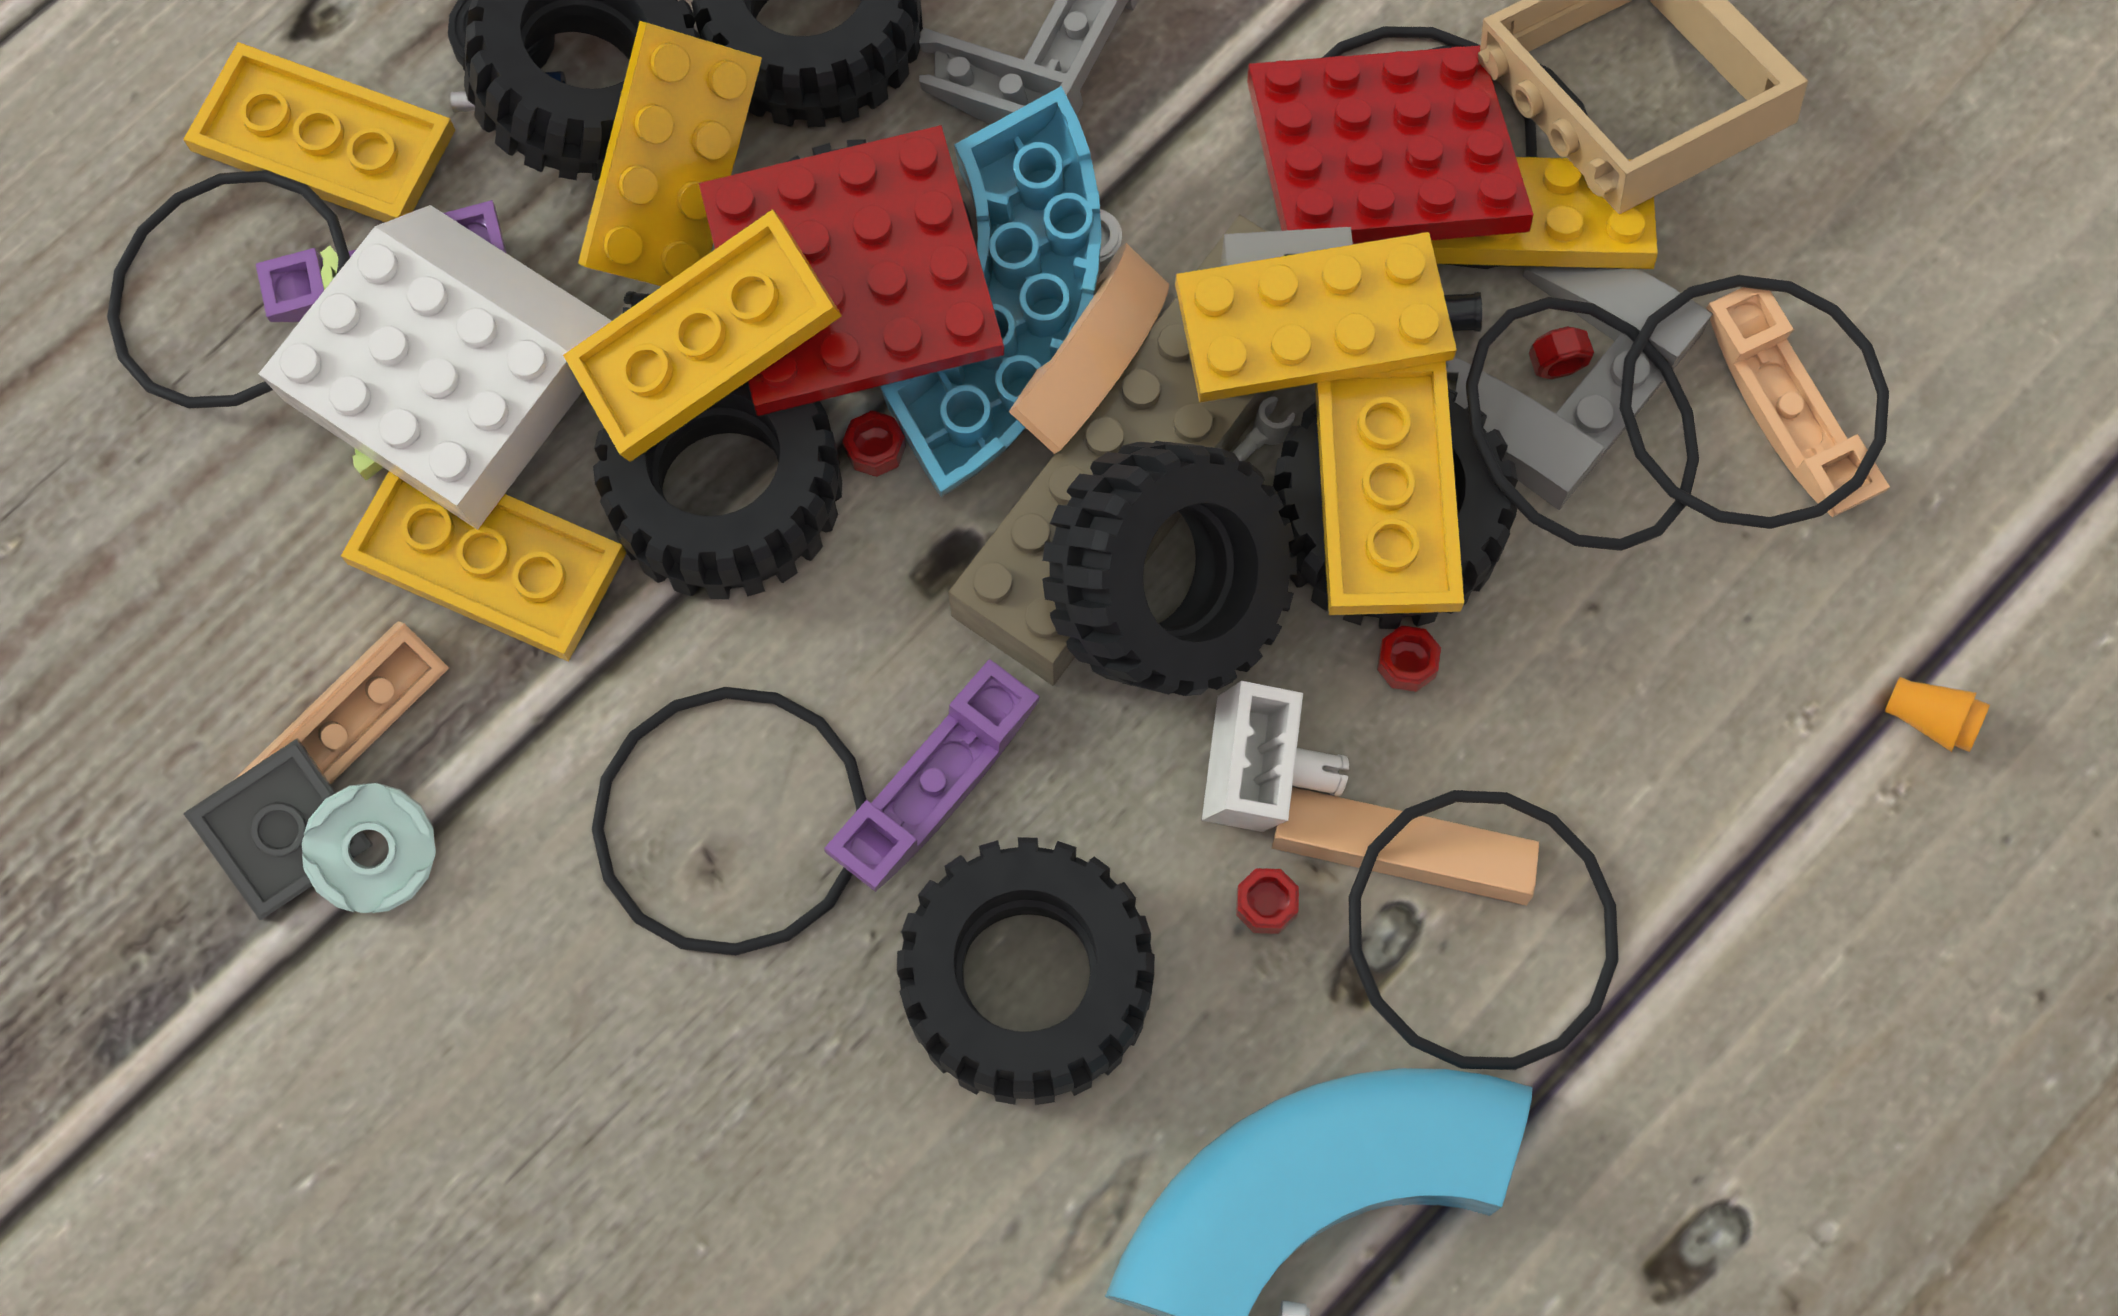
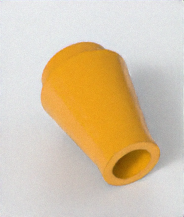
(1939, 712)

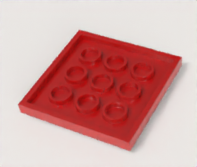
(1389, 145)
(891, 252)

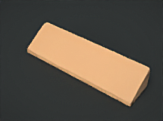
(362, 702)
(1422, 851)

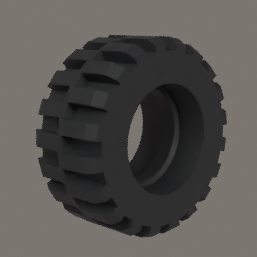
(822, 72)
(527, 107)
(1482, 508)
(739, 545)
(1236, 580)
(1009, 885)

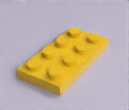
(320, 132)
(670, 132)
(1567, 227)
(1315, 317)
(701, 336)
(1389, 493)
(514, 573)

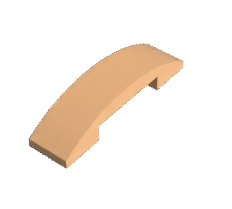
(1094, 352)
(1785, 399)

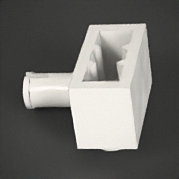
(1258, 759)

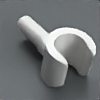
(1264, 430)

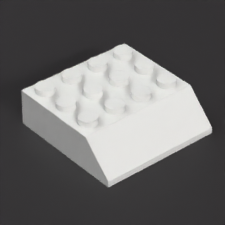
(437, 359)

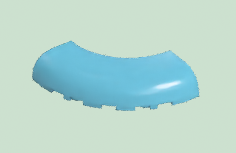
(1041, 268)
(1311, 1166)

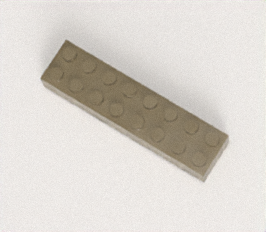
(1150, 402)

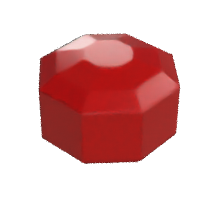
(1561, 352)
(874, 443)
(1409, 658)
(1267, 901)

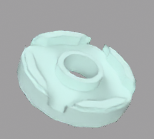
(361, 887)

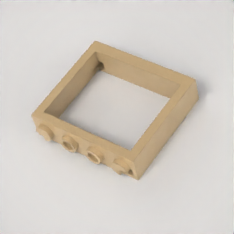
(1710, 26)

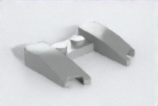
(998, 84)
(1562, 448)

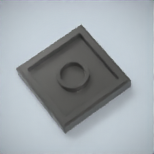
(260, 824)

